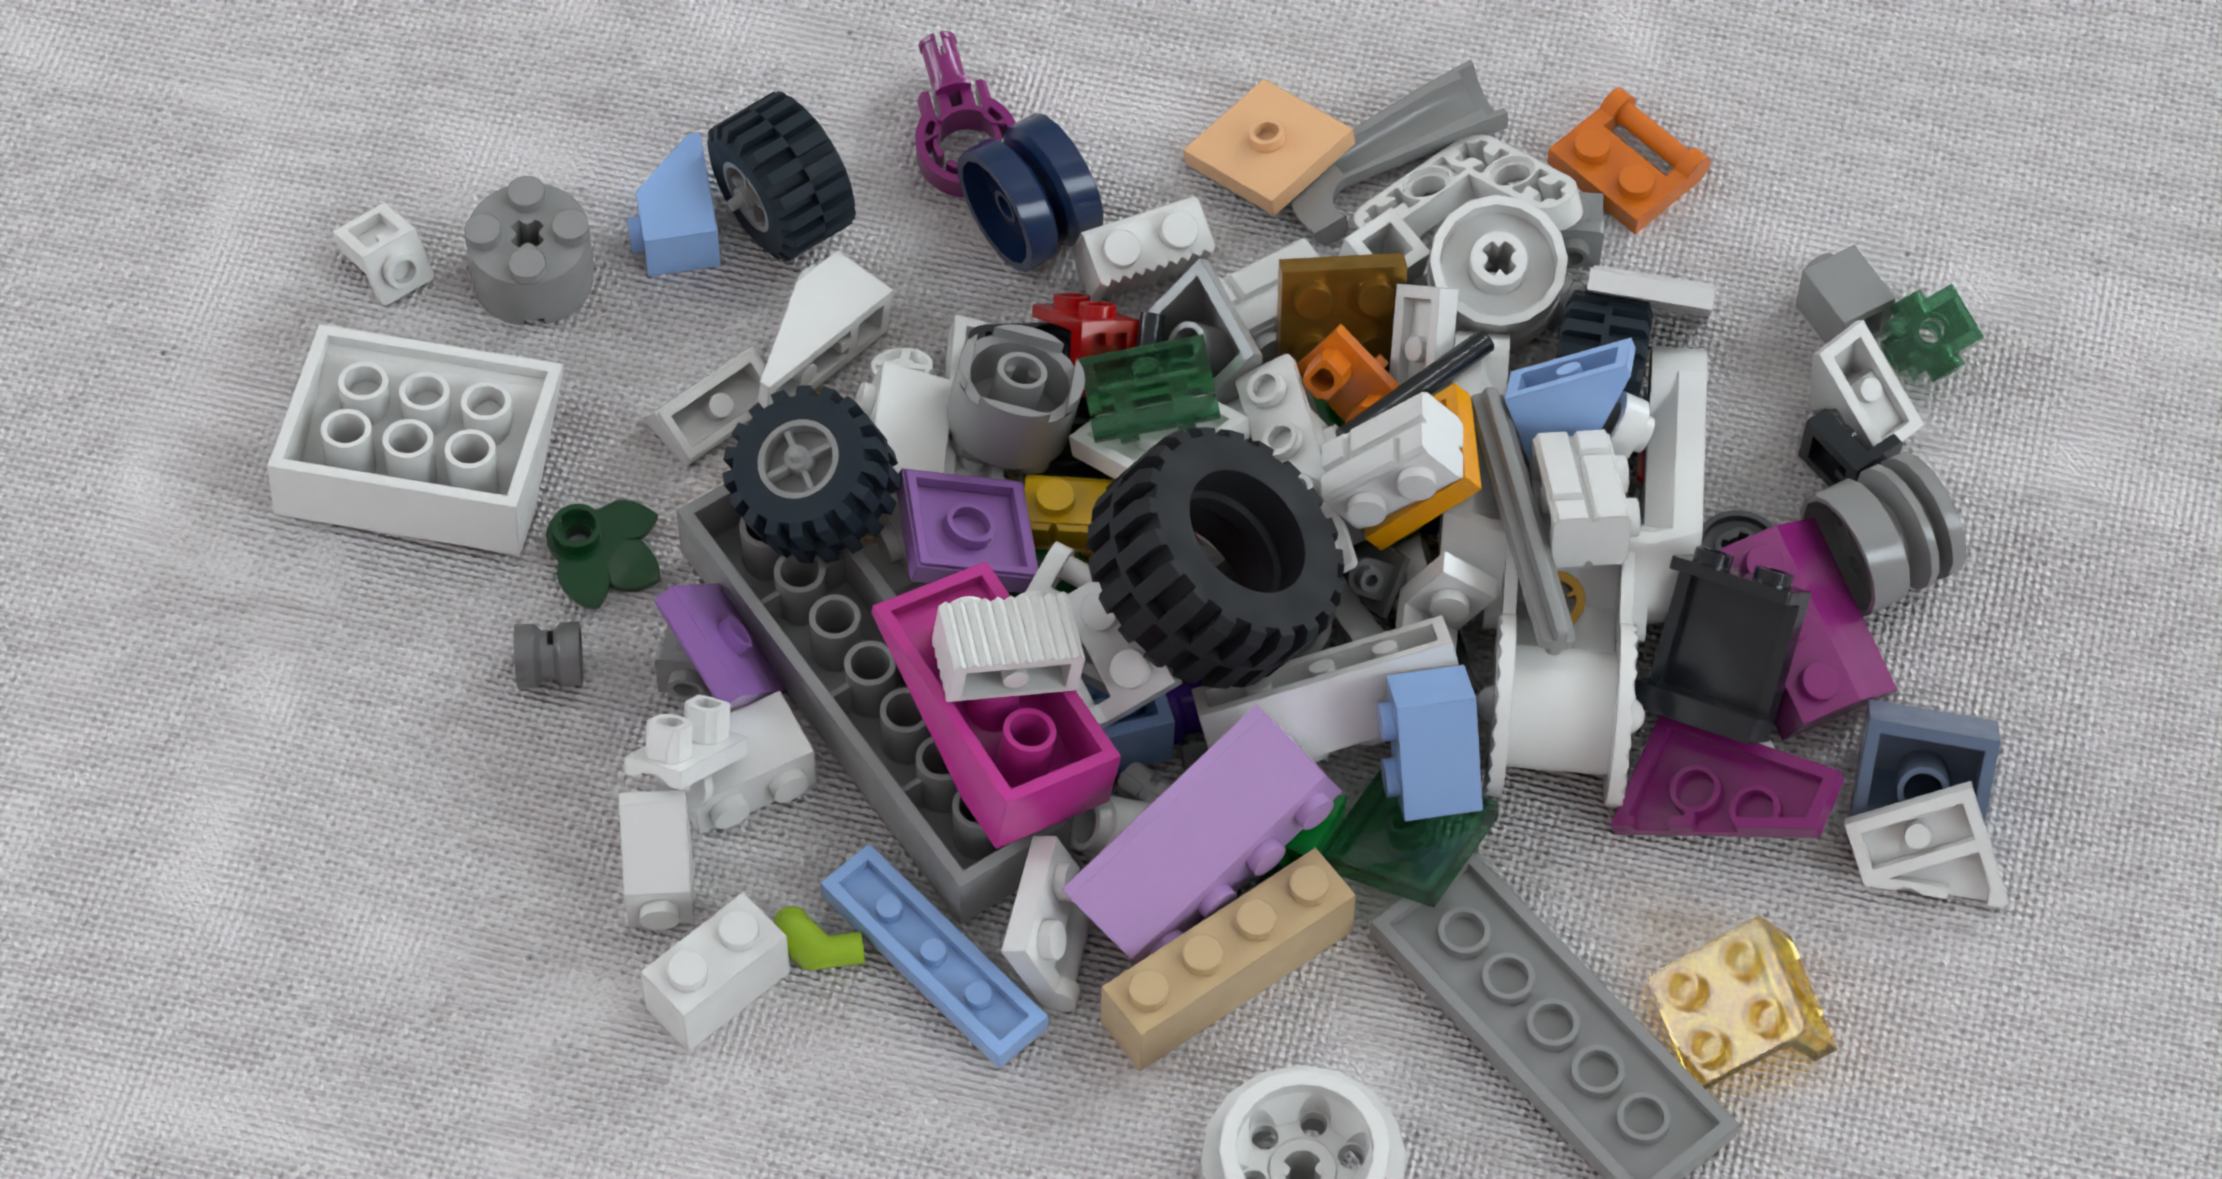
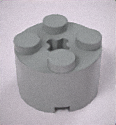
(530, 252)
(1014, 399)

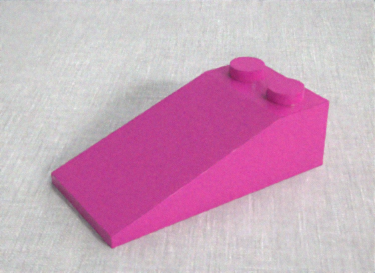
(1011, 757)

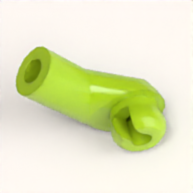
(813, 947)

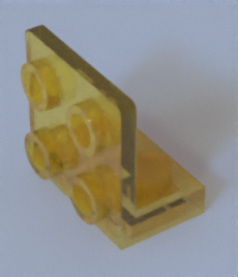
(1739, 1003)

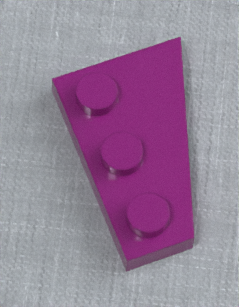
(1723, 788)

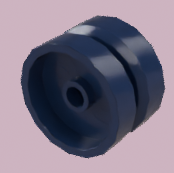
(1029, 191)

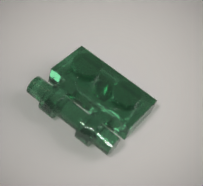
(1145, 377)

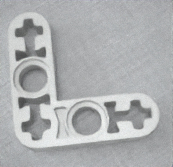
(1461, 176)

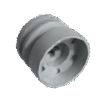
(1889, 530)

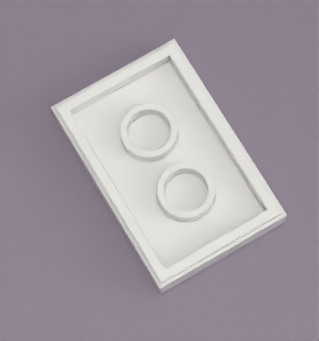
(1660, 291)

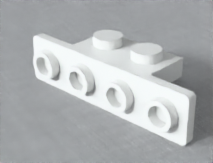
(1285, 422)

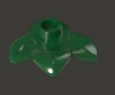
(609, 557)

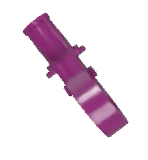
(955, 111)

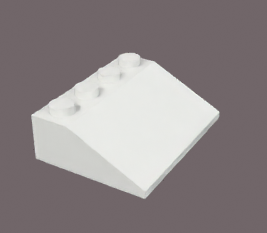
(415, 439)

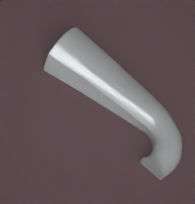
(1401, 133)

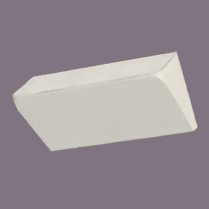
(709, 408)

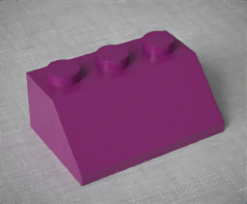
(1835, 656)

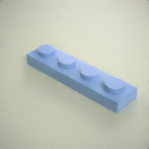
(934, 955)

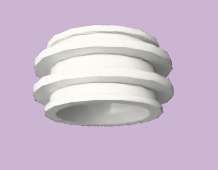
(1294, 1100)

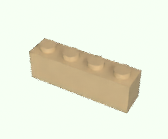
(1227, 959)

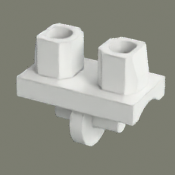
(689, 749)

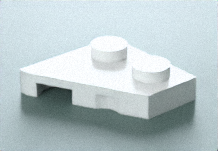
(1929, 846)

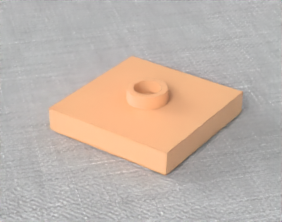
(1269, 147)

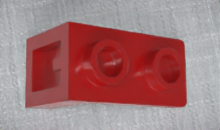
(1093, 324)

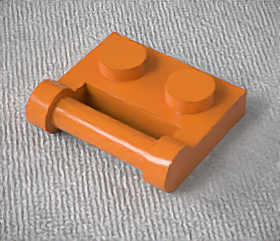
(1606, 165)

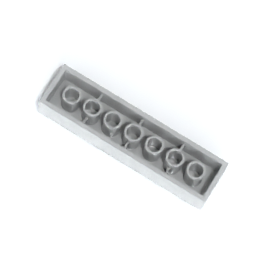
(844, 680)

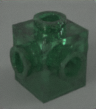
(1945, 318)

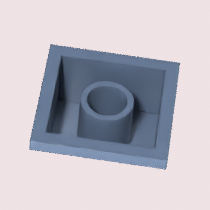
(1921, 751)

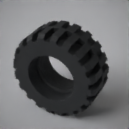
(1171, 591)

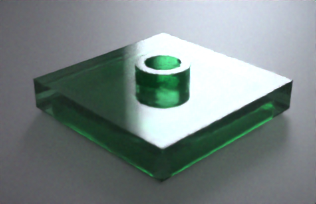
(1405, 856)

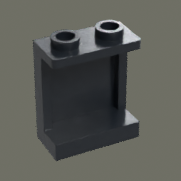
(1725, 647)

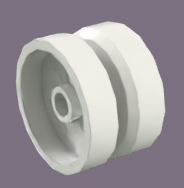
(1516, 243)

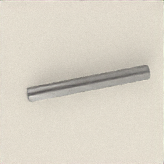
(1522, 522)

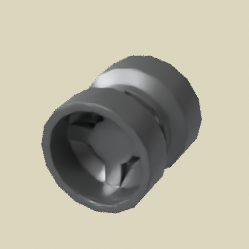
(548, 655)

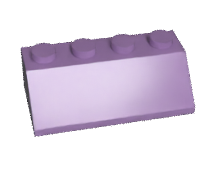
(1204, 837)

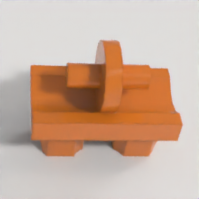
(1345, 374)

